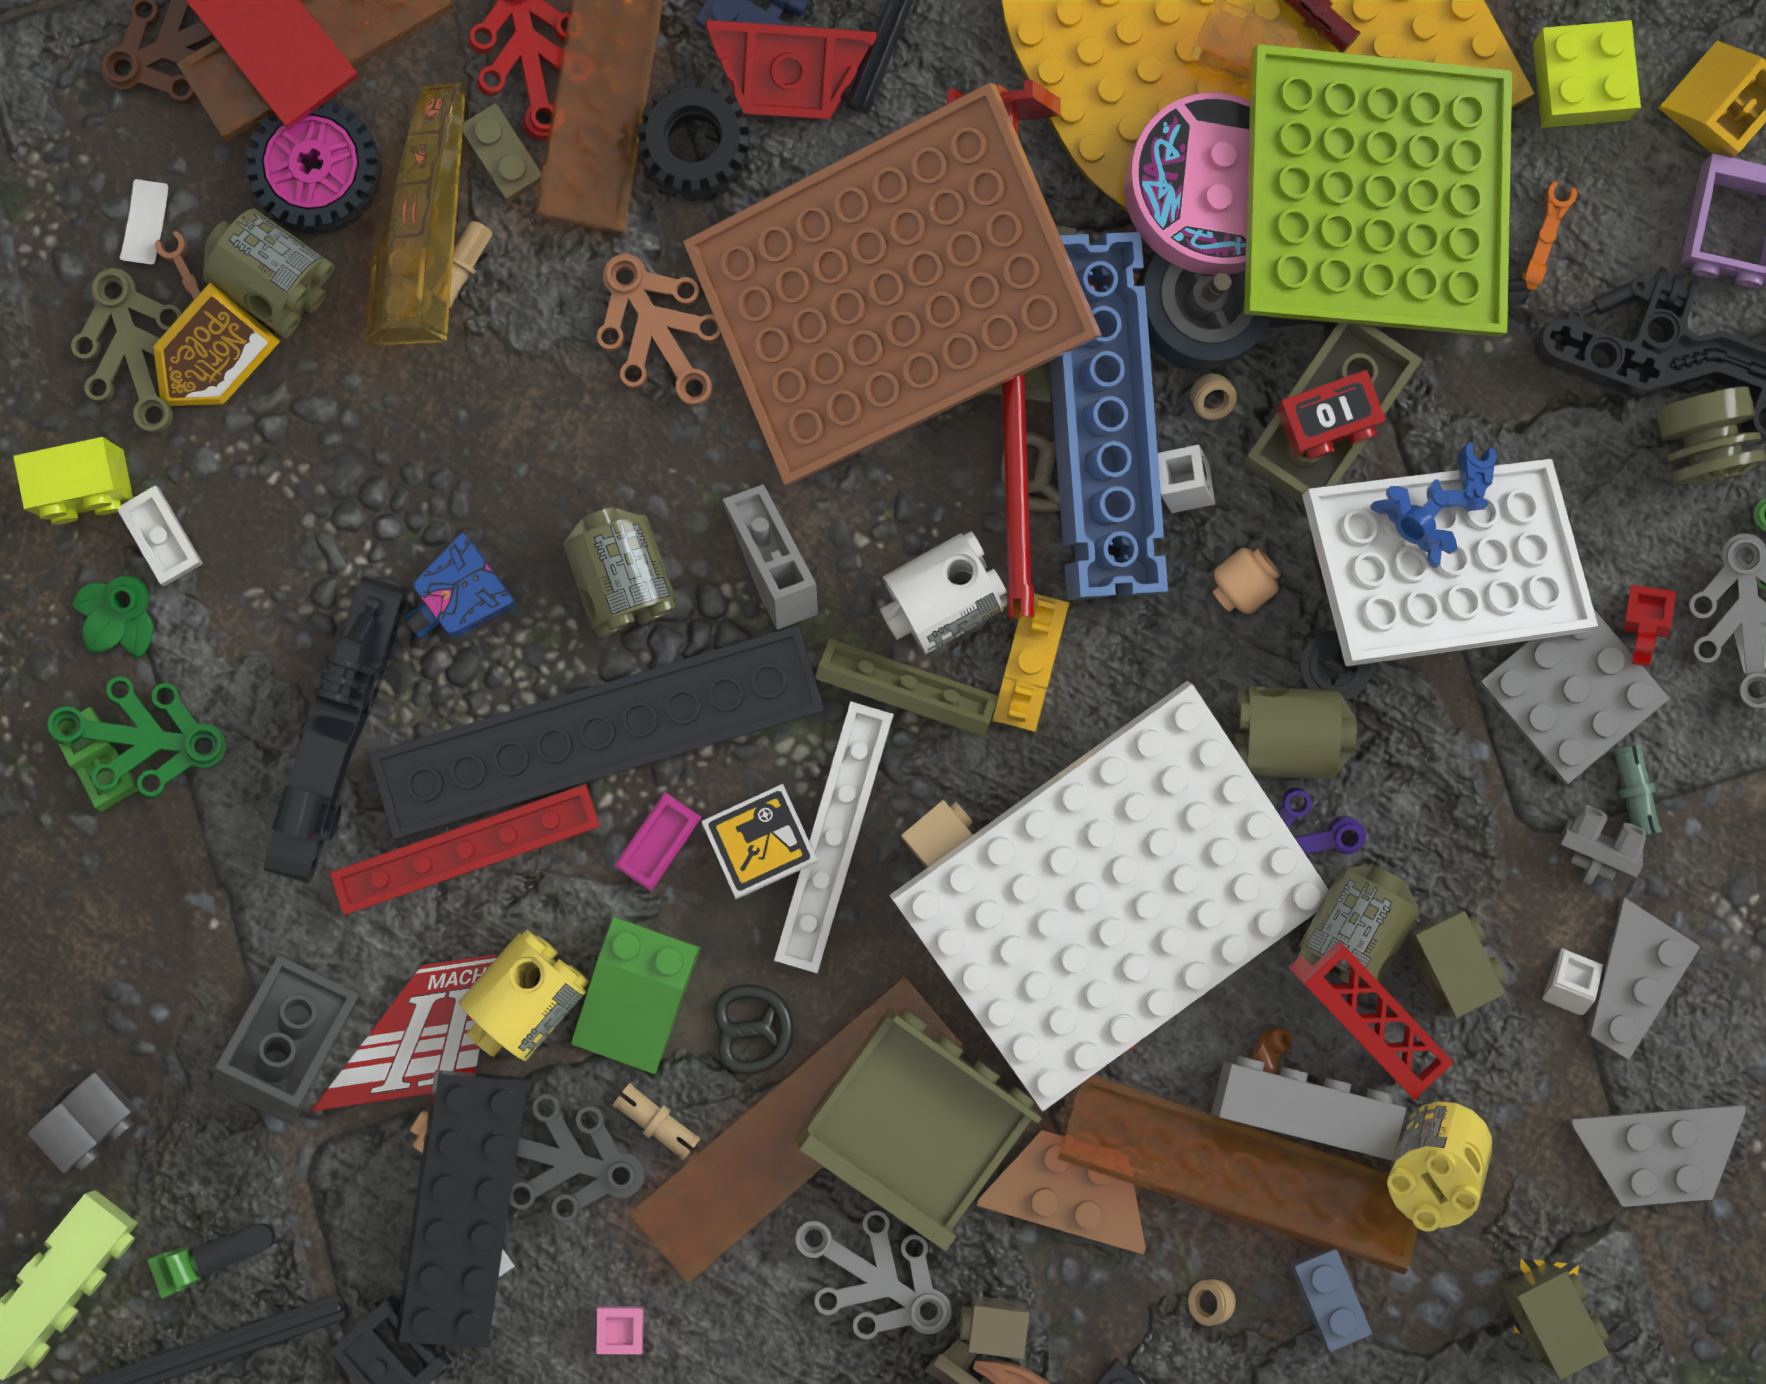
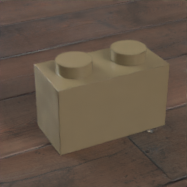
(995, 1327)

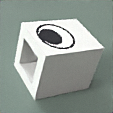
(1185, 479)

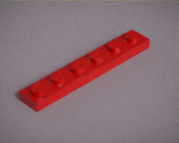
(465, 849)

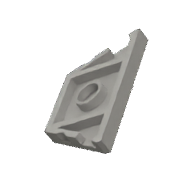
(1661, 1153)

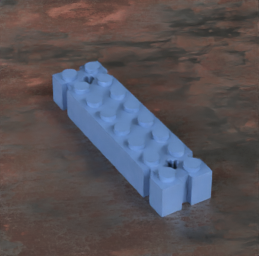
(1109, 430)

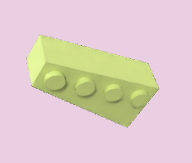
(59, 1278)

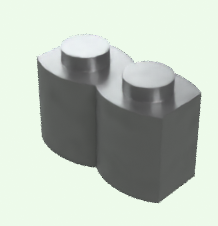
(83, 1123)

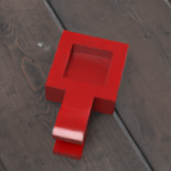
(1648, 615)

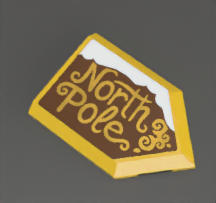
(209, 351)

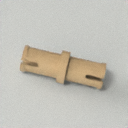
(656, 1121)

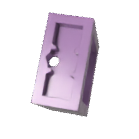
(1731, 174)

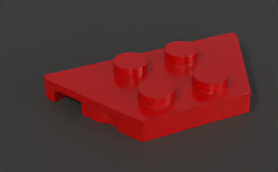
(788, 66)

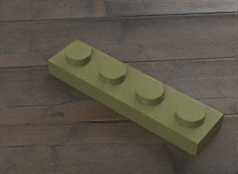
(906, 687)

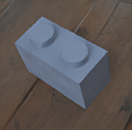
(1330, 1297)

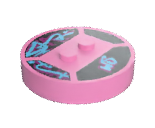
(1192, 183)

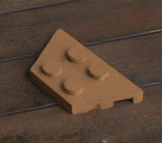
(1066, 1196)

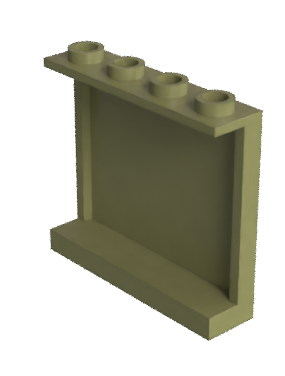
(916, 1125)

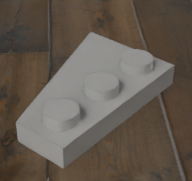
(1638, 978)

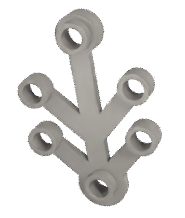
(1746, 611)
(879, 1280)

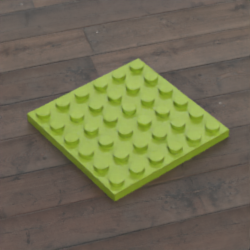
(1378, 191)

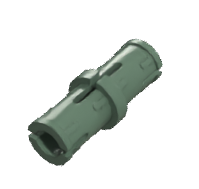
(1637, 788)

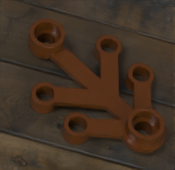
(170, 45)

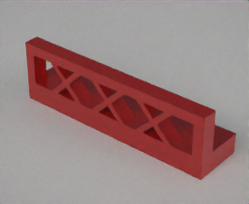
(1357, 1024)

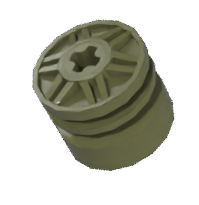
(1710, 436)

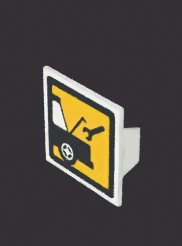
(759, 841)

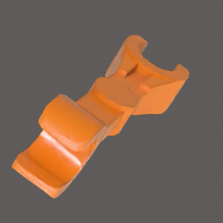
(1554, 211)

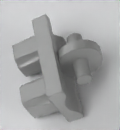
(1600, 853)

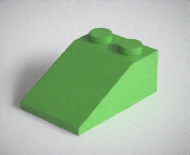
(635, 994)

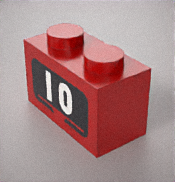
(1331, 415)

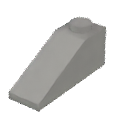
(772, 557)

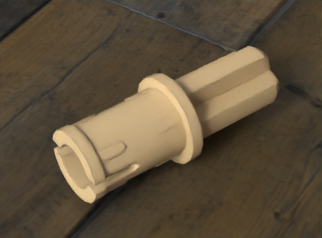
(466, 255)

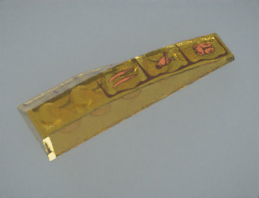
(418, 228)

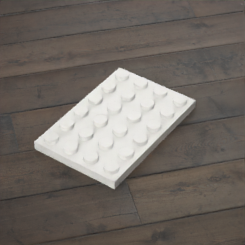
(1503, 585)

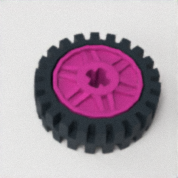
(319, 197)

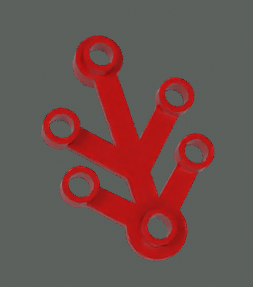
(528, 46)

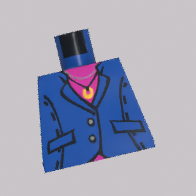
(458, 592)

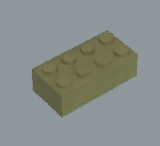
(1344, 353)

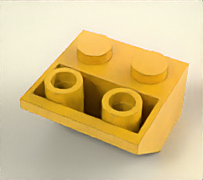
(1721, 99)

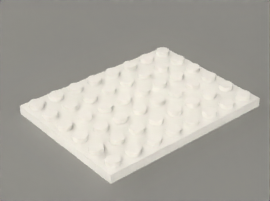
(1113, 896)

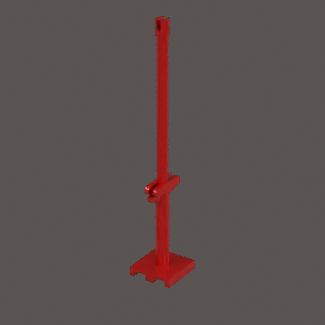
(1025, 104)

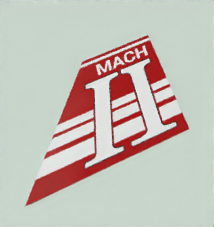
(413, 1039)

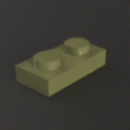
(501, 152)

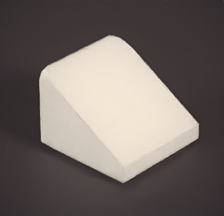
(1573, 982)

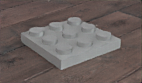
(1573, 696)

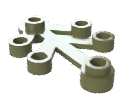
(126, 343)

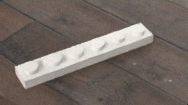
(834, 837)

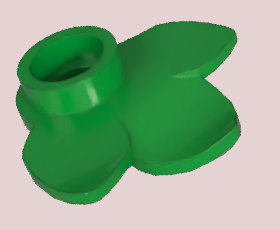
(113, 622)

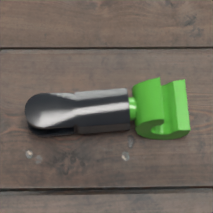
(179, 1269)

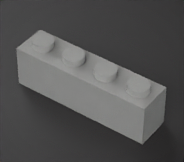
(1307, 1109)

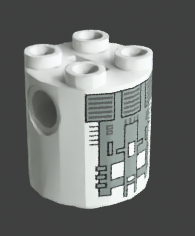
(932, 603)

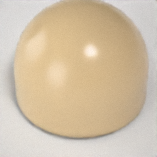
(1203, 387)
(1225, 1302)

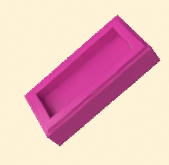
(658, 841)

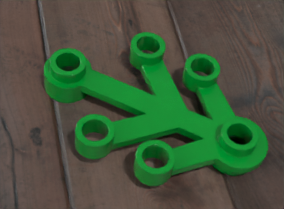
(145, 738)

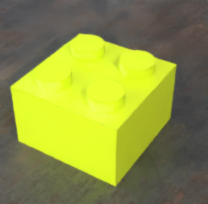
(1586, 74)
(73, 480)

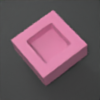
(620, 1330)

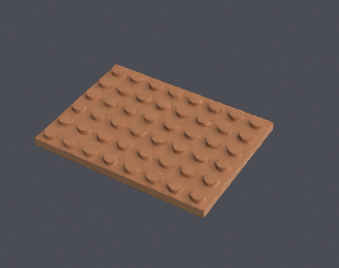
(892, 285)

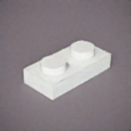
(159, 535)

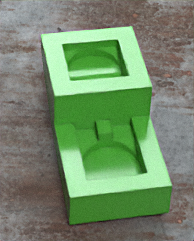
(87, 755)

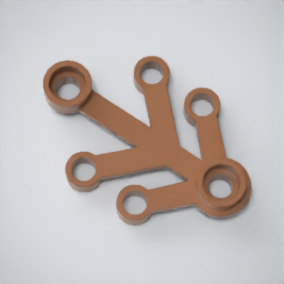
(654, 323)

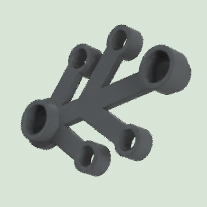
(570, 1160)

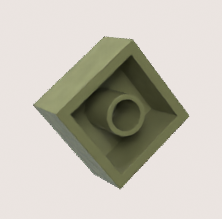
(1455, 963)
(1555, 1319)

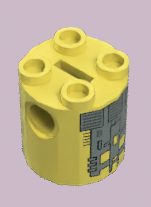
(510, 1007)
(1440, 1165)

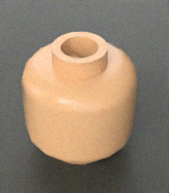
(1246, 580)

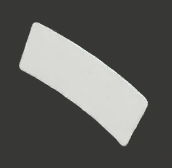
(144, 221)

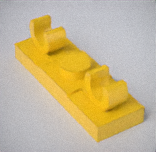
(1030, 664)

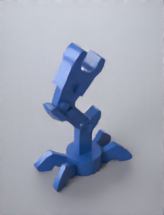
(1418, 524)

